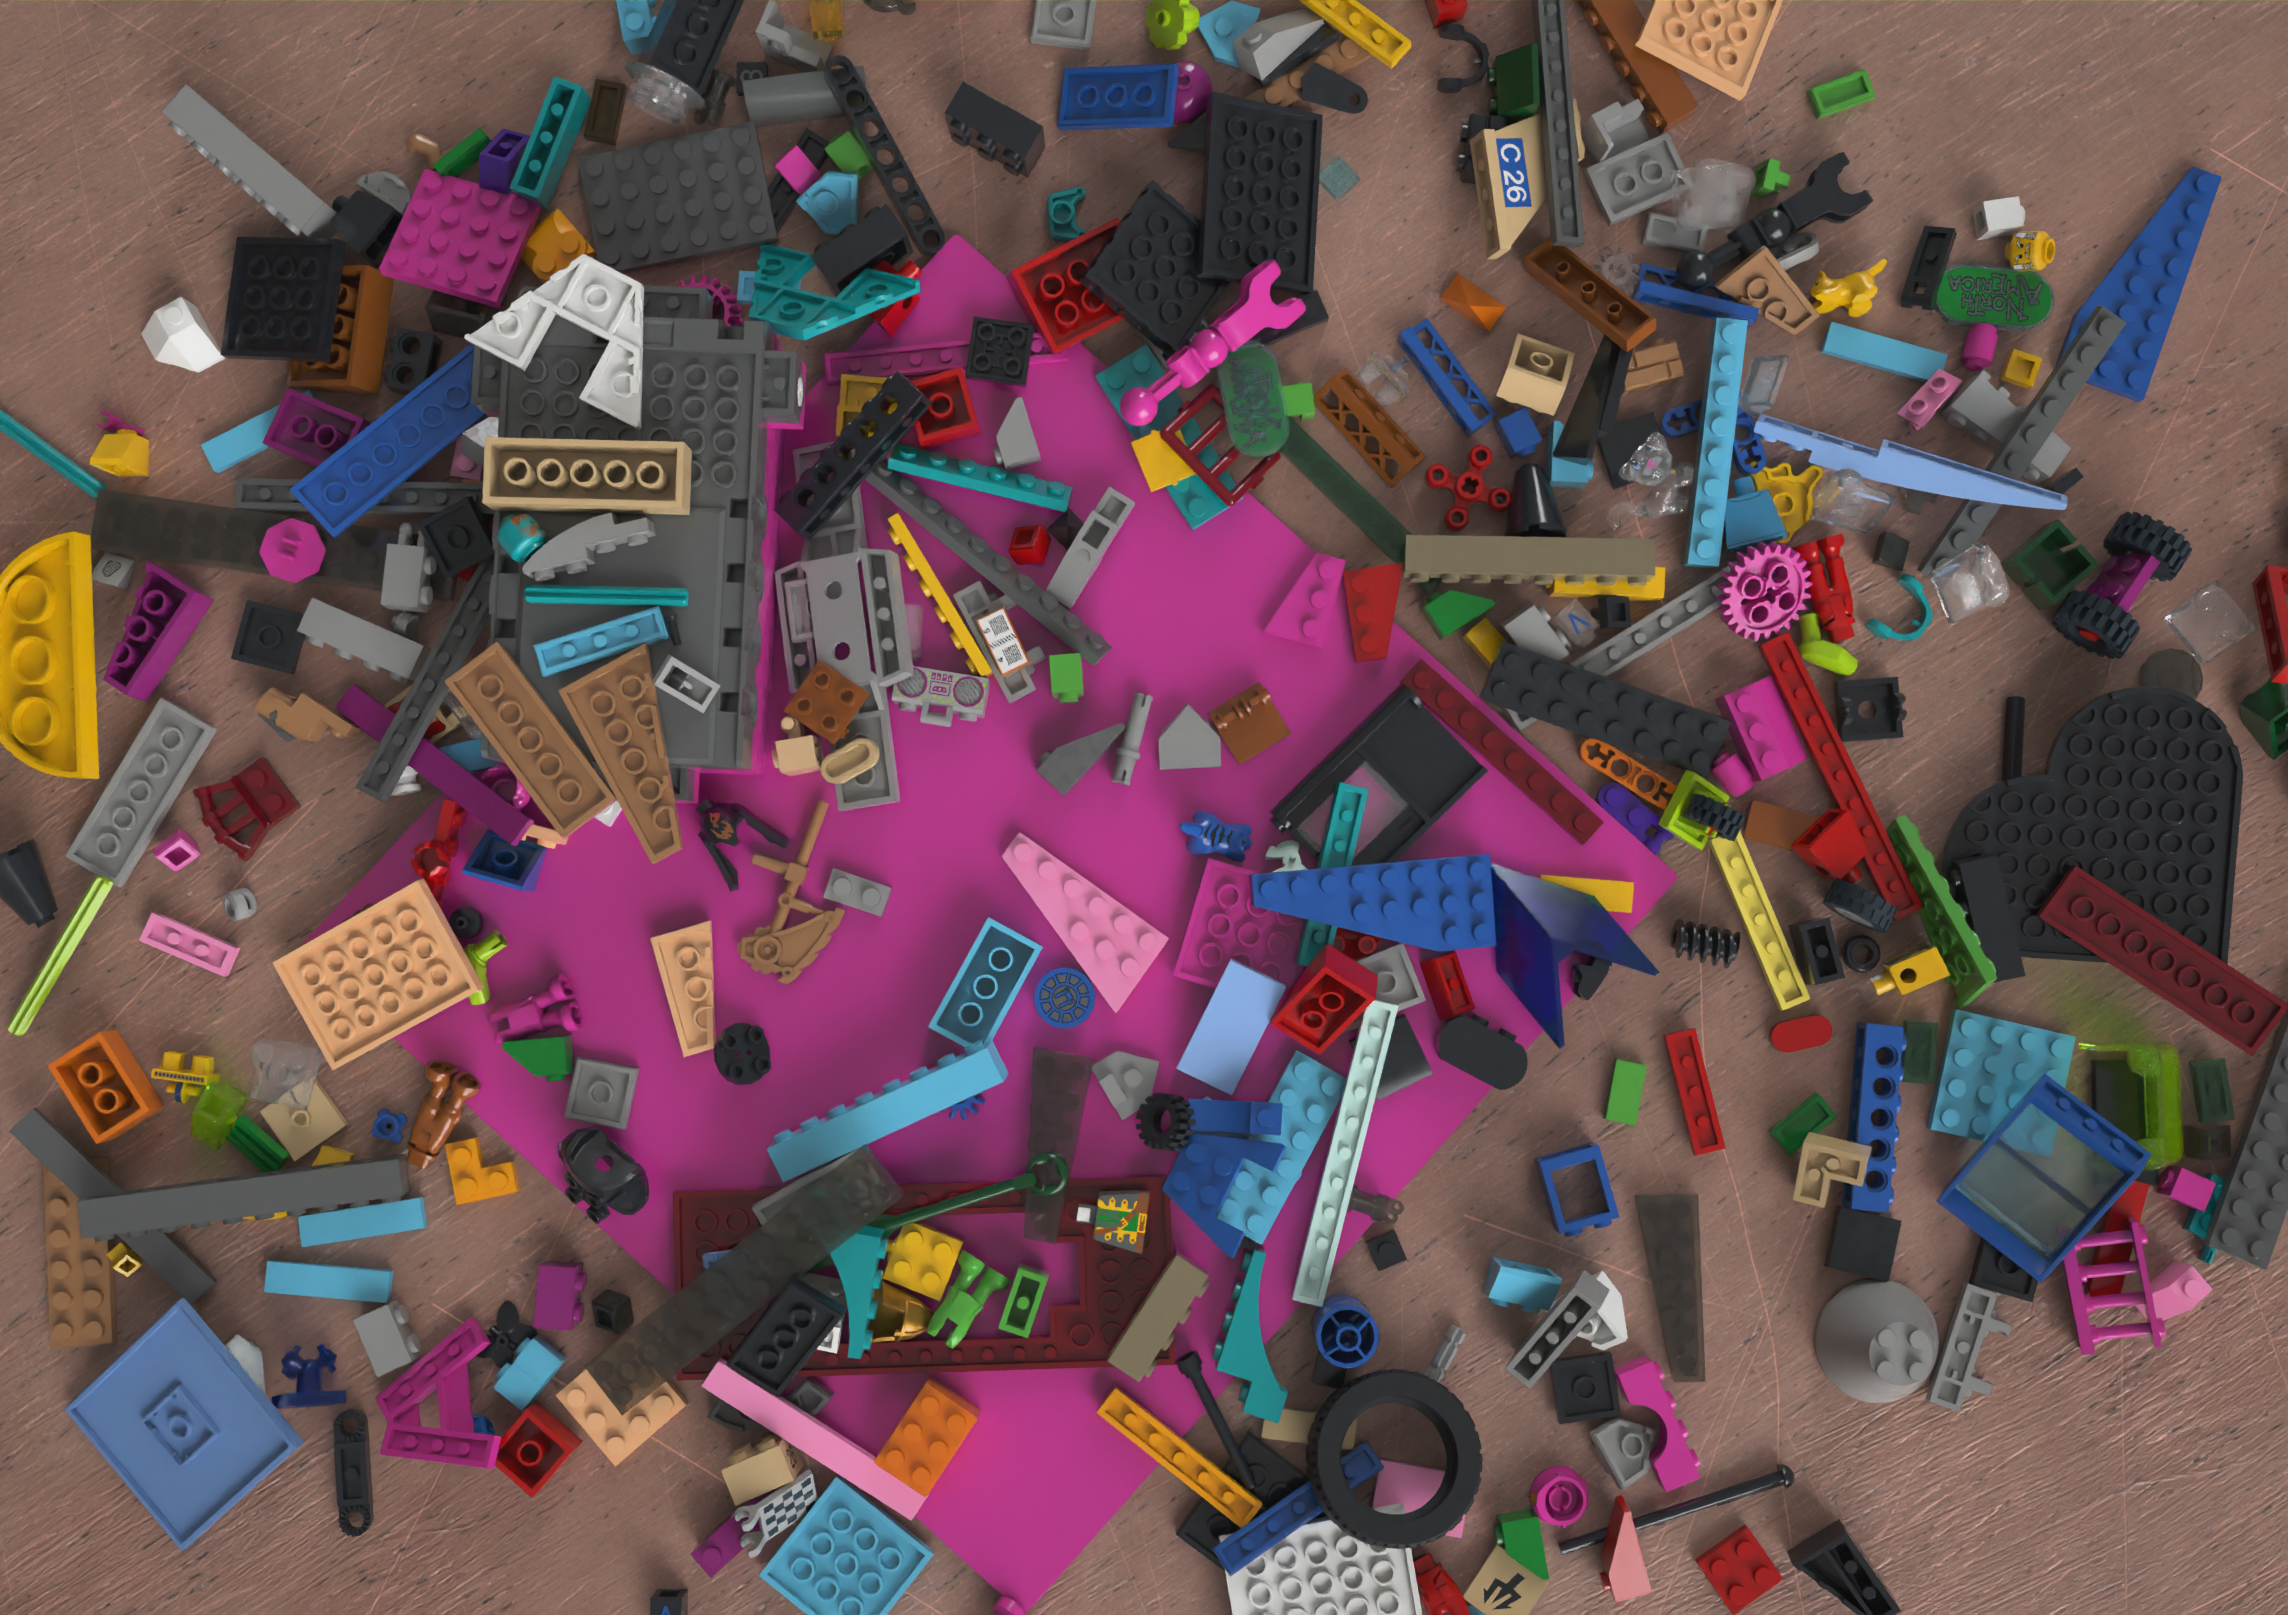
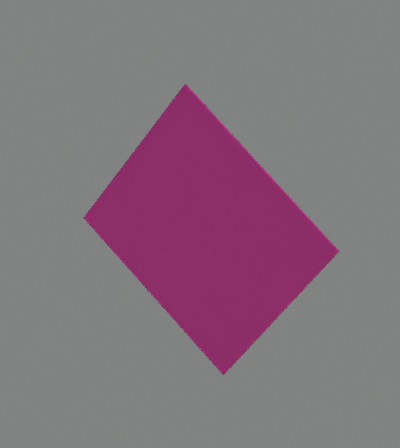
(1182, 628)

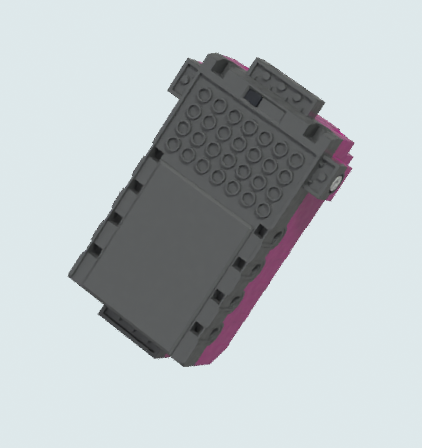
(730, 403)

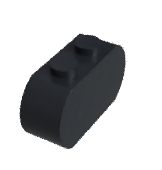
(1481, 1051)

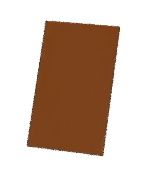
(1776, 824)

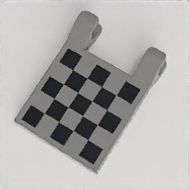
(777, 1511)

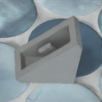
(685, 683)

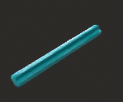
(50, 455)
(606, 595)

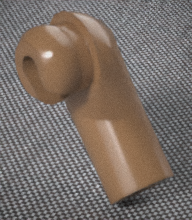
(421, 144)

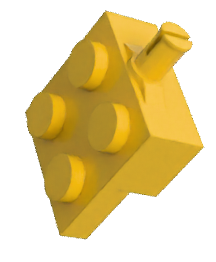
(853, 395)
(922, 1259)

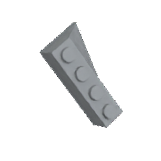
(1990, 419)

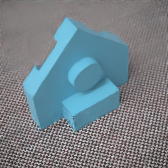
(1224, 26)
(832, 201)

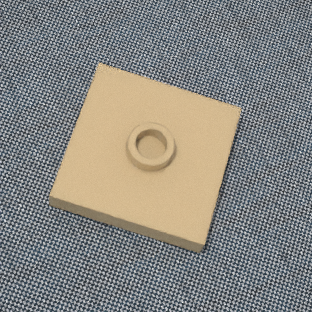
(302, 1129)

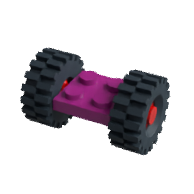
(2138, 552)

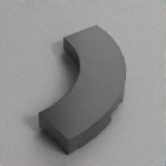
(809, 1396)

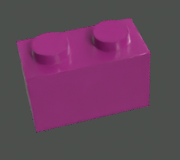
(559, 1295)

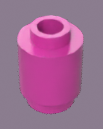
(1979, 347)
(1732, 774)

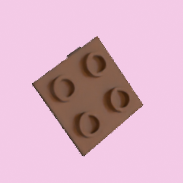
(827, 702)
(1249, 723)

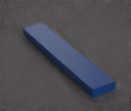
(1290, 1514)

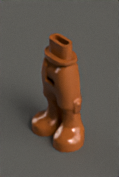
(435, 1118)

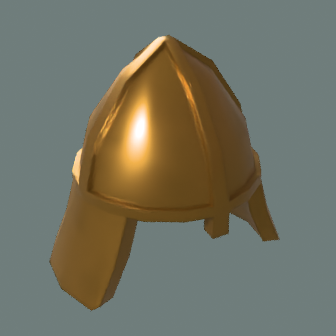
(898, 1315)

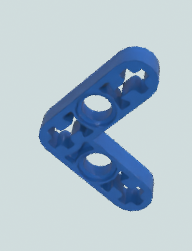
(1742, 419)

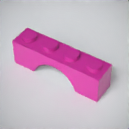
(1670, 1459)

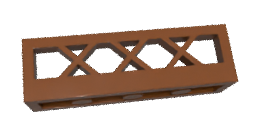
(1377, 422)

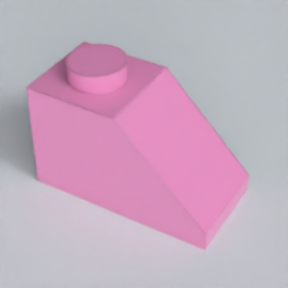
(2176, 1290)

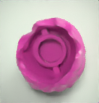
(506, 784)

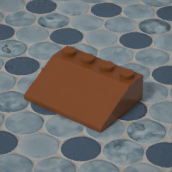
(357, 338)

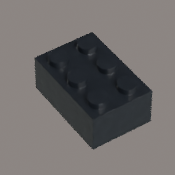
(995, 130)
(861, 247)

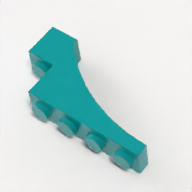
(859, 1273)
(1242, 1345)

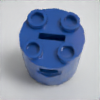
(1345, 1331)

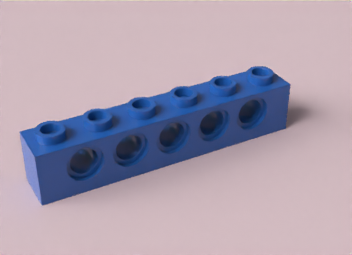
(1864, 1101)

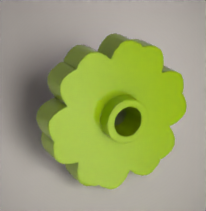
(1171, 22)

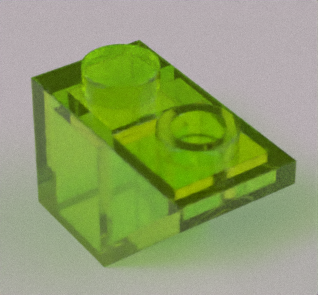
(217, 1113)

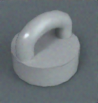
(236, 905)

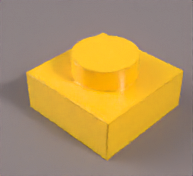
(2021, 368)

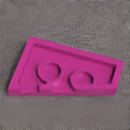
(1309, 604)

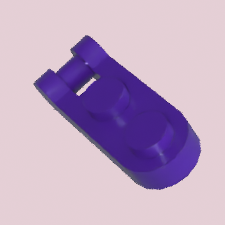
(1632, 814)

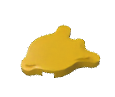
(1789, 493)

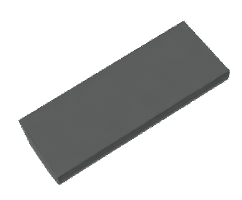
(796, 97)

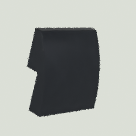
(1404, 1060)
(1862, 1243)

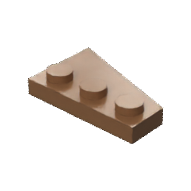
(1767, 286)

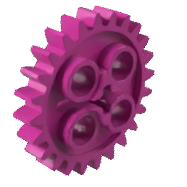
(1763, 590)

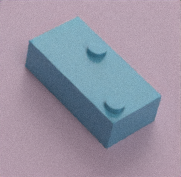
(985, 985)

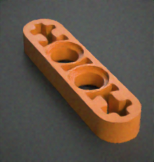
(1633, 772)

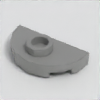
(386, 188)

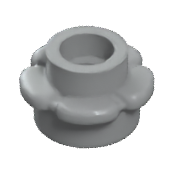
(405, 624)

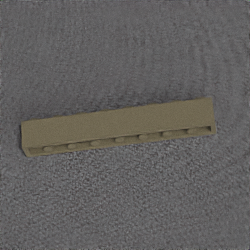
(1529, 559)

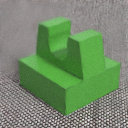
(1769, 178)

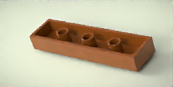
(1590, 294)

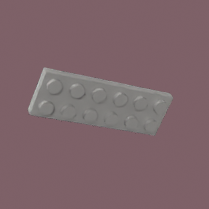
(141, 792)

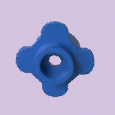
(380, 1127)

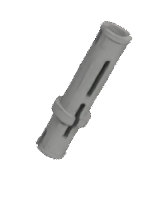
(1132, 738)

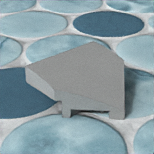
(1189, 742)

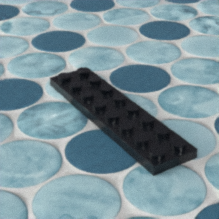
(1604, 709)

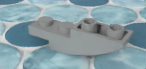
(575, 546)
(1089, 547)

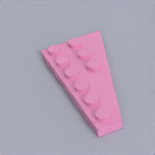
(1099, 931)

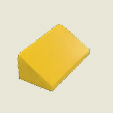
(1484, 640)

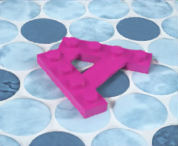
(447, 1372)

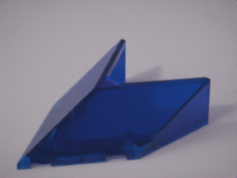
(1541, 926)

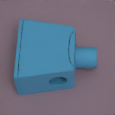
(1751, 517)

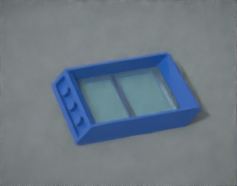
(2043, 1177)

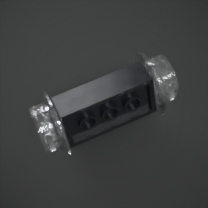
(680, 57)

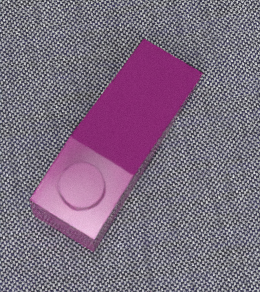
(724, 1541)

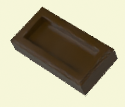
(605, 112)

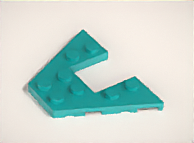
(808, 314)

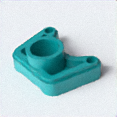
(1062, 215)

